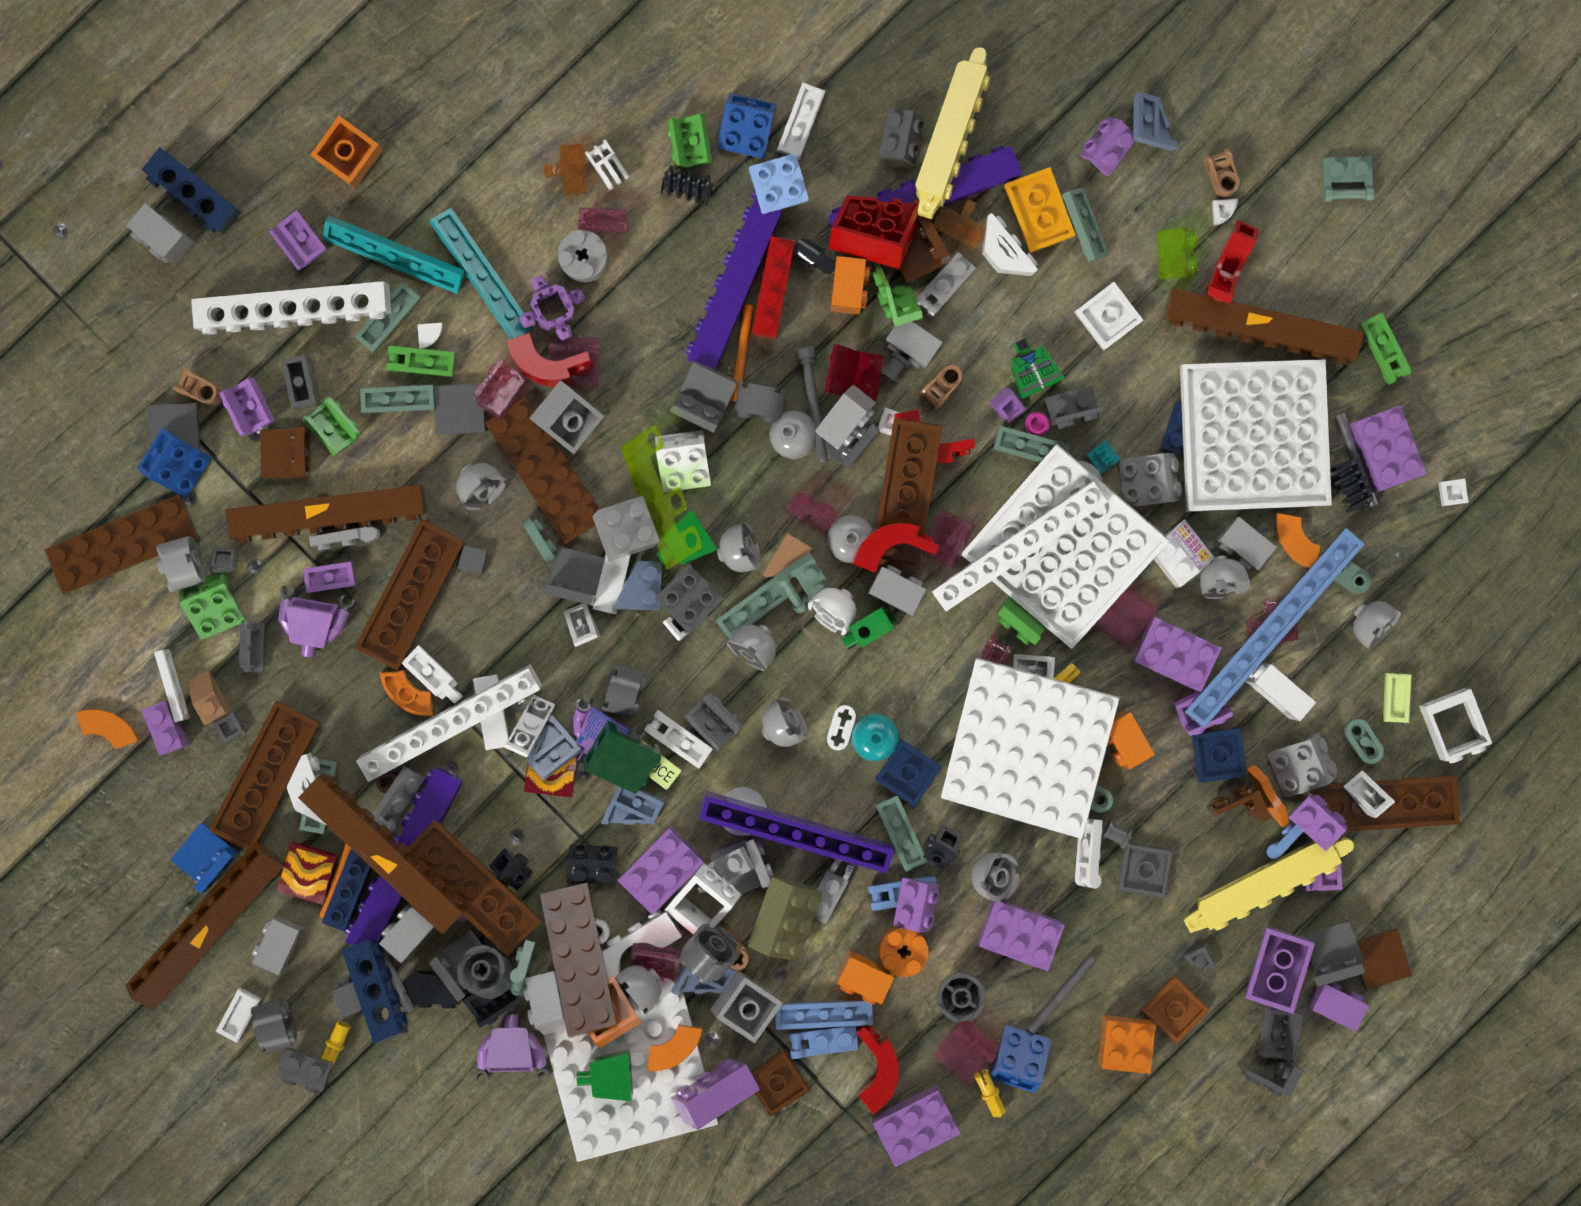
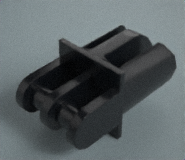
(813, 256)

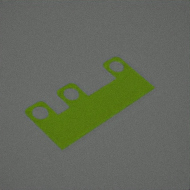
(638, 460)

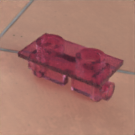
(603, 219)
(803, 503)

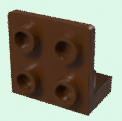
(924, 253)
(285, 453)
(1249, 797)

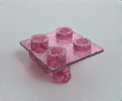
(573, 346)
(966, 1051)

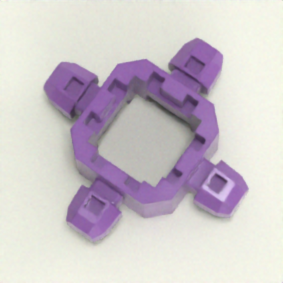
(529, 318)

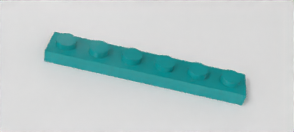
(393, 254)
(480, 272)

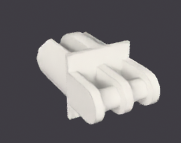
(606, 162)

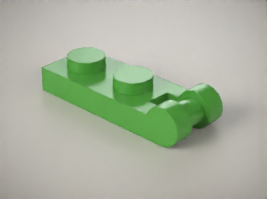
(1385, 348)
(421, 361)

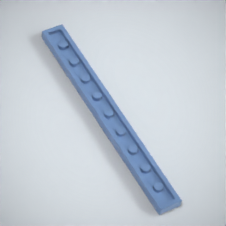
(1274, 628)

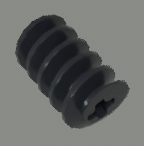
(687, 185)
(1351, 484)

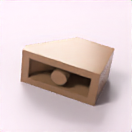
(788, 553)
(208, 698)

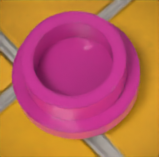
(1037, 424)

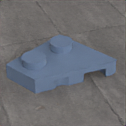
(1151, 123)
(641, 587)
(553, 750)
(633, 808)
(689, 983)

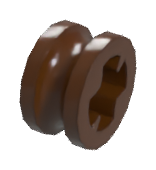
(379, 781)

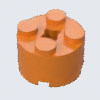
(911, 961)

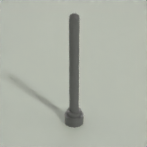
(806, 358)

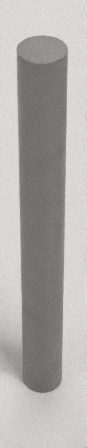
(1354, 453)
(1061, 994)

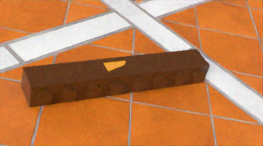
(1264, 326)
(327, 511)
(383, 852)
(204, 926)

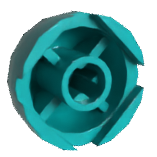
(875, 737)

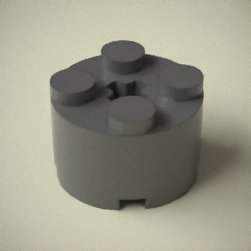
(760, 400)
(623, 689)
(709, 953)
(475, 964)
(273, 1026)

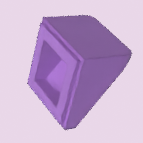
(1007, 405)

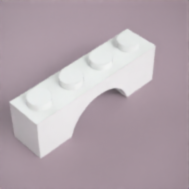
(658, 931)

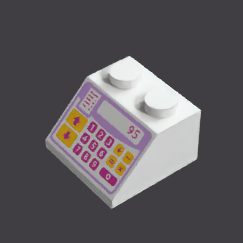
(1183, 554)

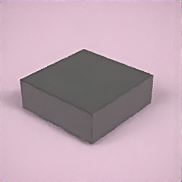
(472, 559)
(223, 560)
(229, 727)

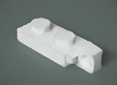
(432, 674)

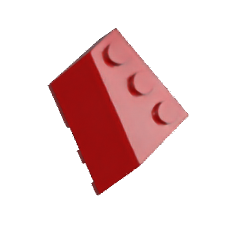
(875, 229)

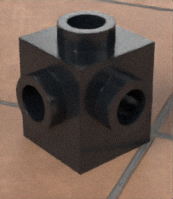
(942, 847)
(511, 868)

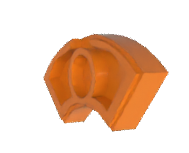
(1294, 541)
(406, 695)
(108, 725)
(1273, 803)
(674, 1050)

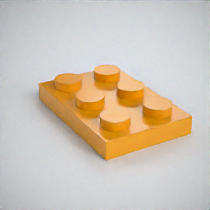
(1039, 210)

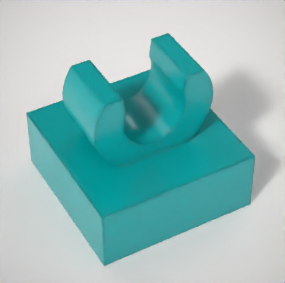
(1103, 457)

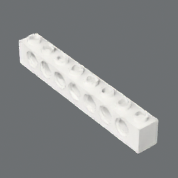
(206, 309)
(1021, 544)
(449, 723)

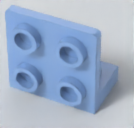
(778, 183)

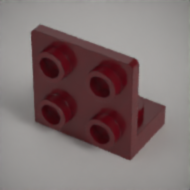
(854, 368)

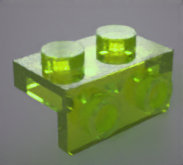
(1177, 254)

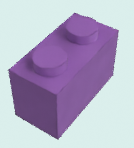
(165, 732)
(1338, 1005)

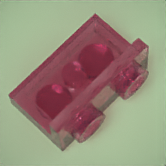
(499, 389)
(952, 536)

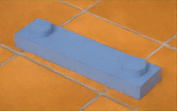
(824, 1014)

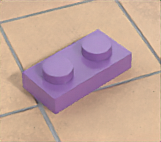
(329, 577)

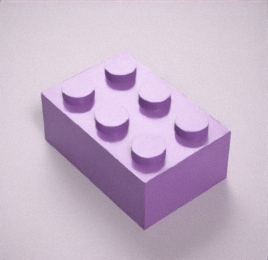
(1387, 449)
(1176, 654)
(661, 870)
(1020, 934)
(1279, 969)
(714, 1093)
(915, 1125)

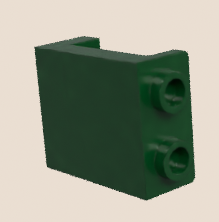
(621, 759)

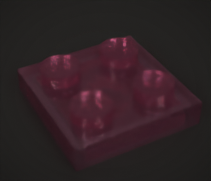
(1127, 617)
(663, 960)

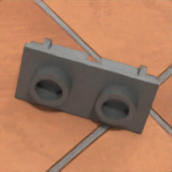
(251, 647)

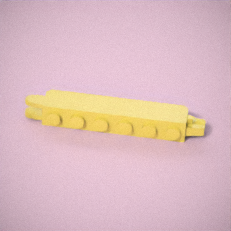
(951, 133)
(1265, 883)

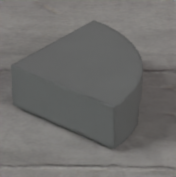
(1200, 958)

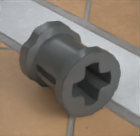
(895, 368)
(1117, 833)

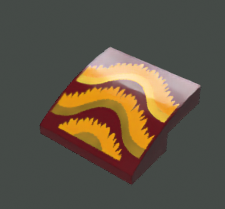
(558, 784)
(307, 872)

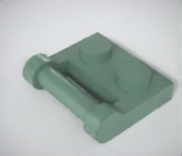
(1347, 171)
(809, 577)
(525, 959)

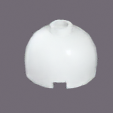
(834, 609)

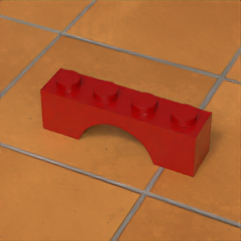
(773, 288)

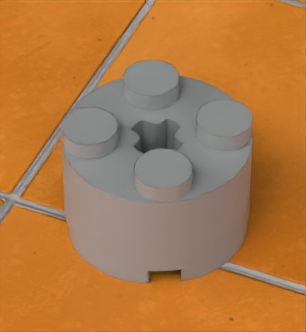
(581, 242)
(180, 563)

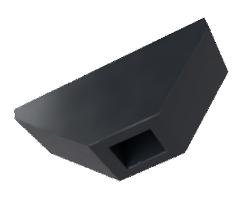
(427, 989)

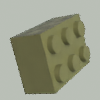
(785, 919)

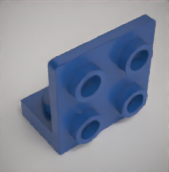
(746, 125)
(174, 463)
(204, 857)
(1021, 1059)

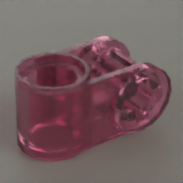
(993, 655)

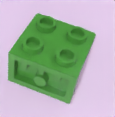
(898, 302)
(211, 606)

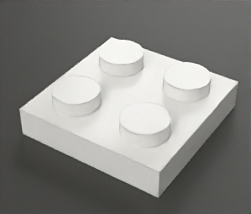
(1108, 316)

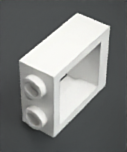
(1280, 691)
(1475, 746)
(689, 914)

